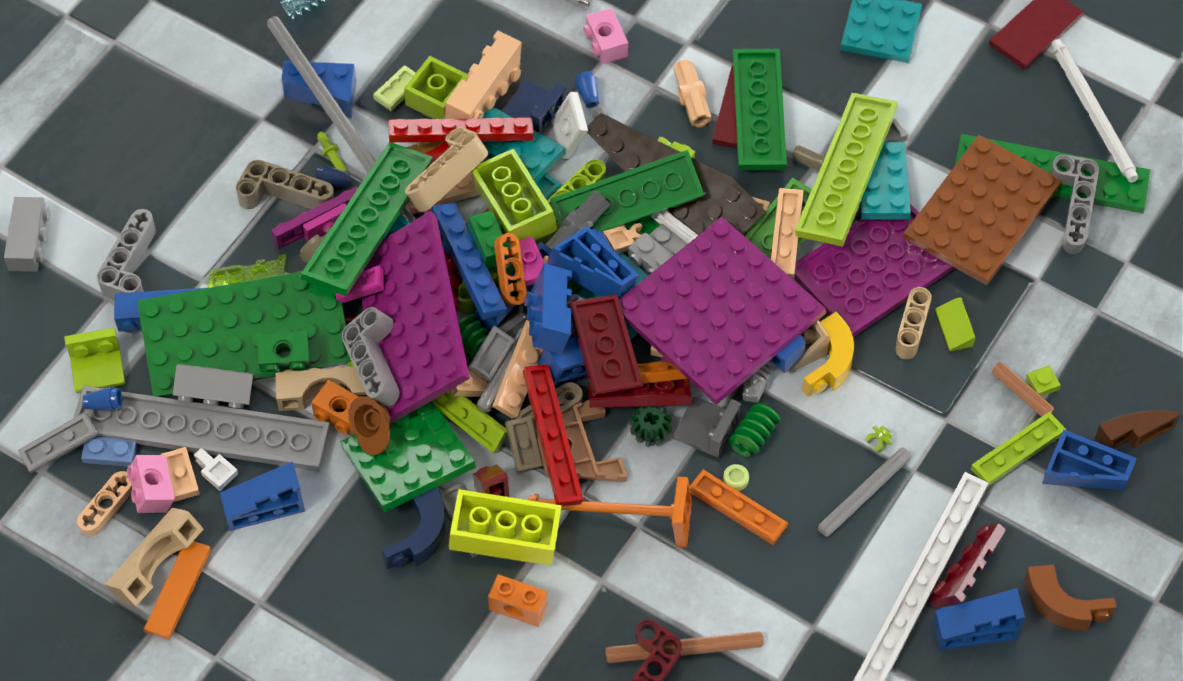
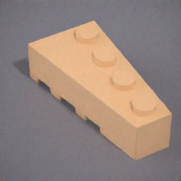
(486, 80)

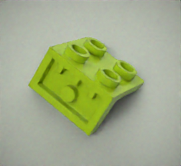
(95, 359)

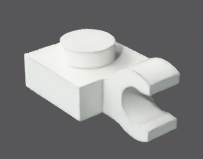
(216, 471)

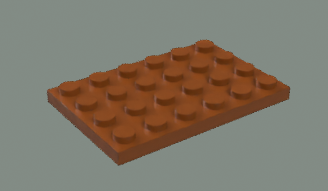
(982, 209)

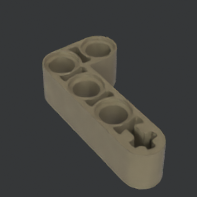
(290, 189)

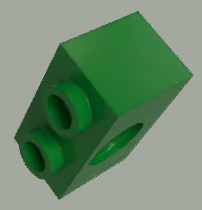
(270, 343)

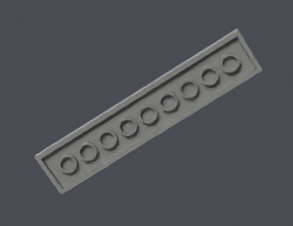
(213, 428)

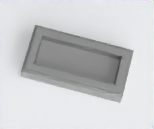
(491, 354)

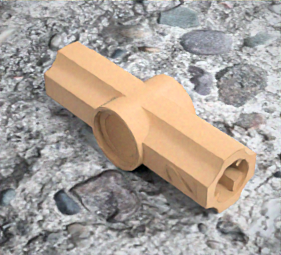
(692, 93)

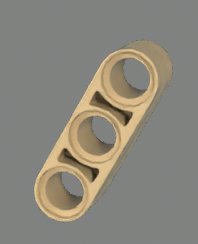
(913, 332)

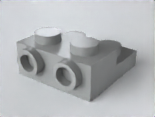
(655, 249)

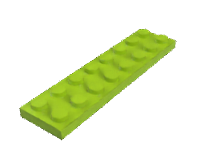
(846, 169)

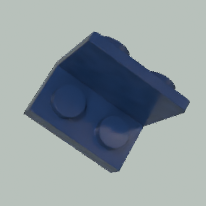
(536, 103)

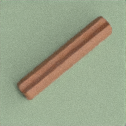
(1022, 389)

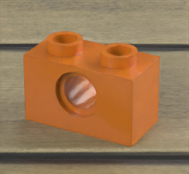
(328, 401)
(518, 600)

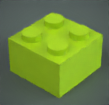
(432, 87)

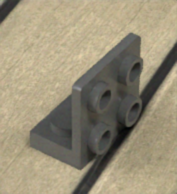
(707, 425)

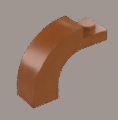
(1060, 607)

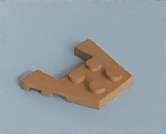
(580, 448)

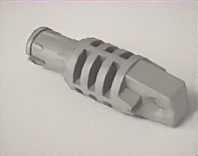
(756, 383)

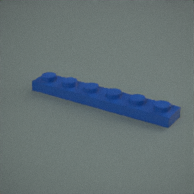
(469, 261)

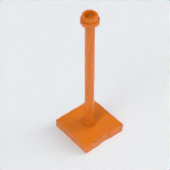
(678, 512)

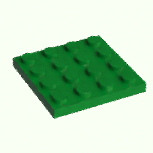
(418, 458)

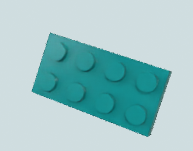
(536, 154)
(888, 186)

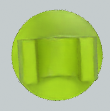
(883, 436)

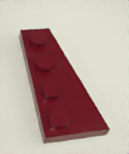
(961, 573)

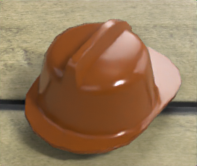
(370, 424)

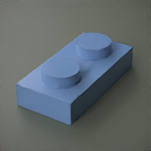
(109, 451)

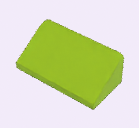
(955, 325)

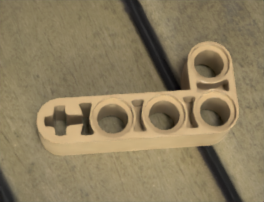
(448, 170)

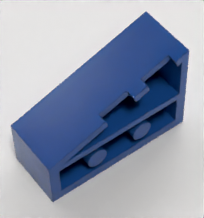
(337, 77)
(593, 264)
(547, 309)
(565, 366)
(1088, 464)
(263, 498)
(979, 621)

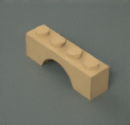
(297, 387)
(170, 535)

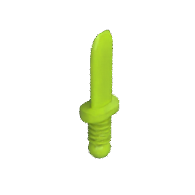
(330, 151)

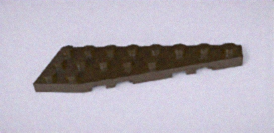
(721, 192)

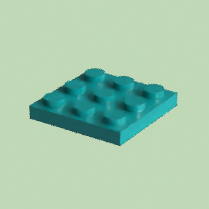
(882, 28)

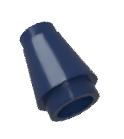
(334, 176)

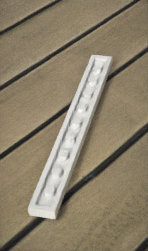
(922, 580)

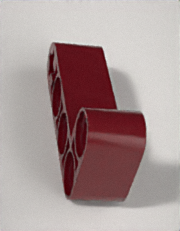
(654, 647)

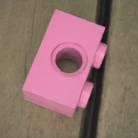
(606, 36)
(150, 484)

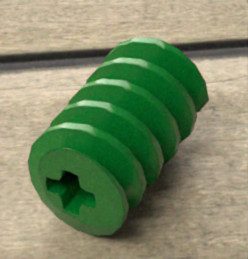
(472, 334)
(754, 430)

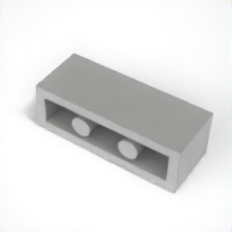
(26, 234)
(212, 385)

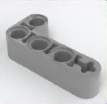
(1077, 205)
(140, 231)
(362, 345)

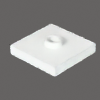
(570, 124)

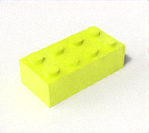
(504, 527)

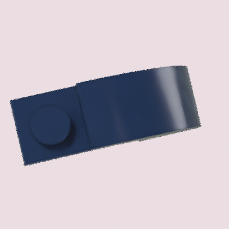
(426, 538)

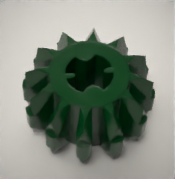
(651, 425)

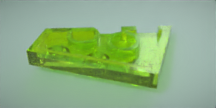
(240, 273)

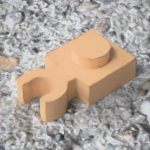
(621, 238)

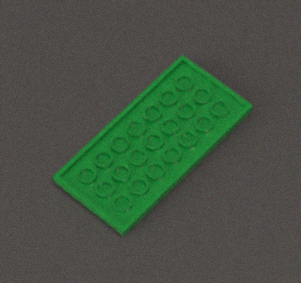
(221, 327)

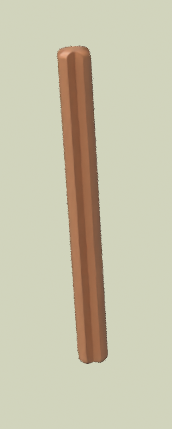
(689, 646)

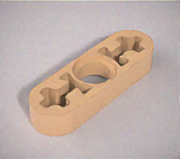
(104, 515)

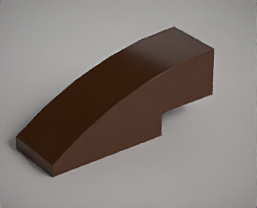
(1136, 428)

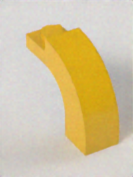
(840, 352)

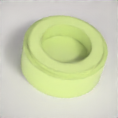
(736, 477)

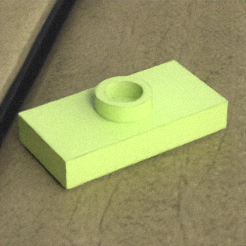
(392, 91)

